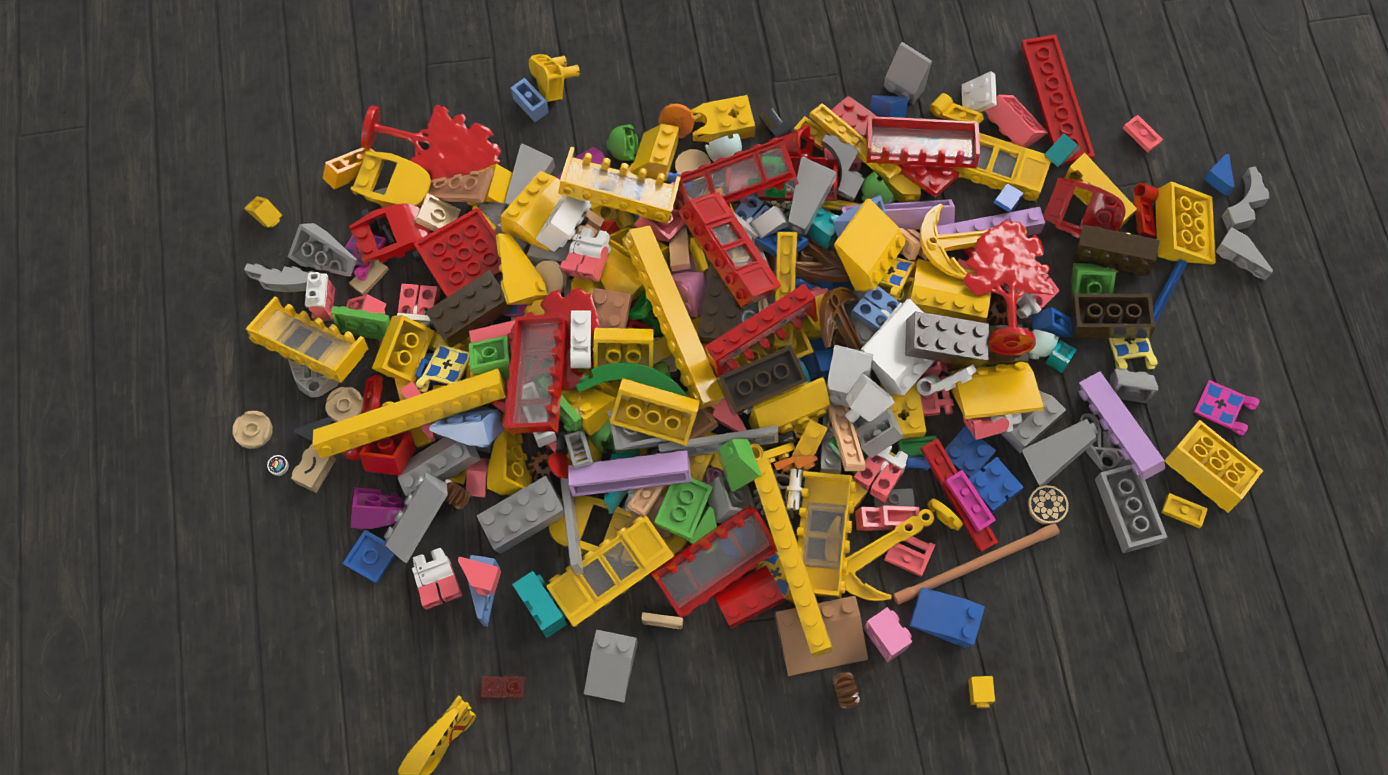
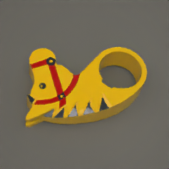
(432, 746)

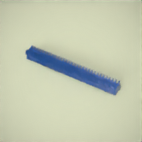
(1168, 288)

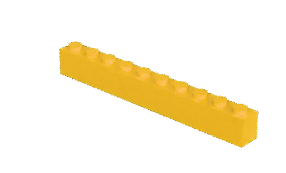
(673, 317)
(409, 413)
(792, 561)

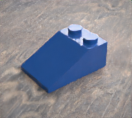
(947, 617)

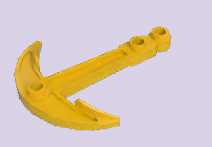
(936, 245)
(874, 550)

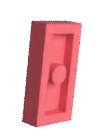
(1142, 133)

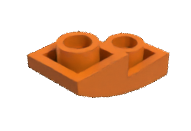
(801, 462)

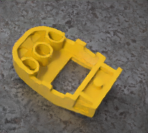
(408, 183)
(583, 510)

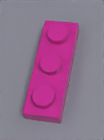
(970, 500)

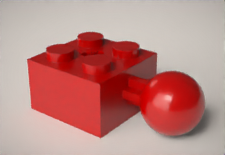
(385, 455)

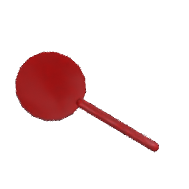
(559, 465)

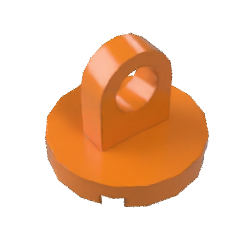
(678, 116)

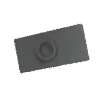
(897, 497)

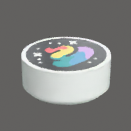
(278, 465)

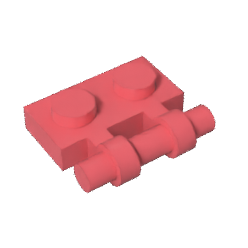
(932, 405)

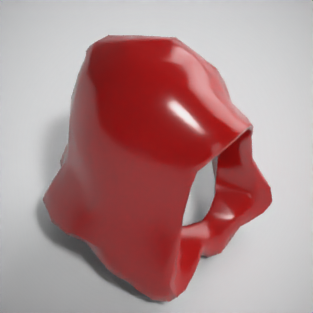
(793, 142)

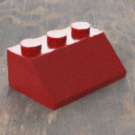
(749, 597)

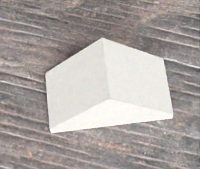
(770, 222)

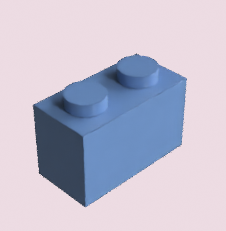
(529, 100)

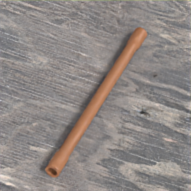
(1041, 535)

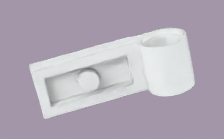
(580, 339)
(947, 383)

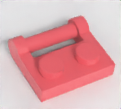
(910, 559)

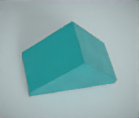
(1062, 150)
(1060, 356)

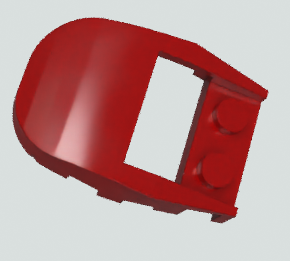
(1103, 211)
(405, 230)

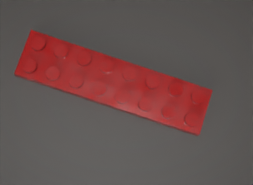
(1056, 93)
(929, 178)

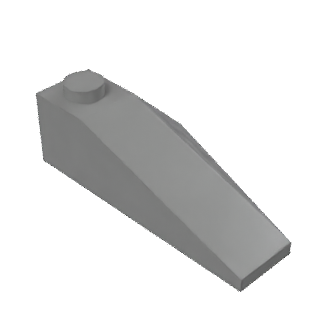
(319, 250)

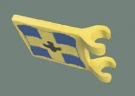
(1132, 348)
(444, 367)

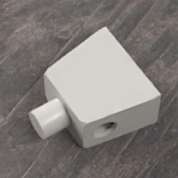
(867, 400)

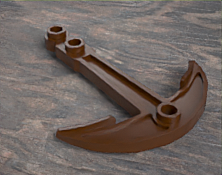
(835, 269)
(832, 309)

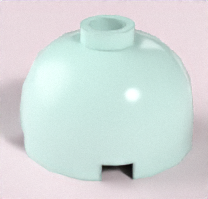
(723, 147)
(1044, 344)

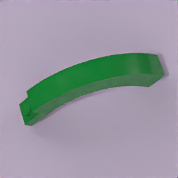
(630, 371)

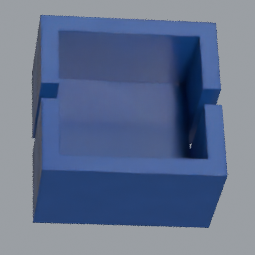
(994, 484)

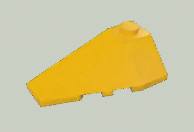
(621, 275)
(520, 279)
(507, 464)

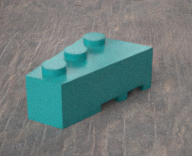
(823, 229)
(540, 603)

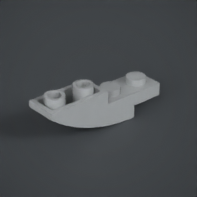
(288, 280)
(829, 460)

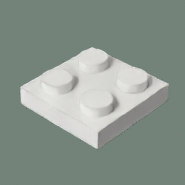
(980, 93)

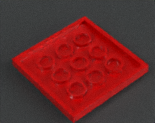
(460, 251)

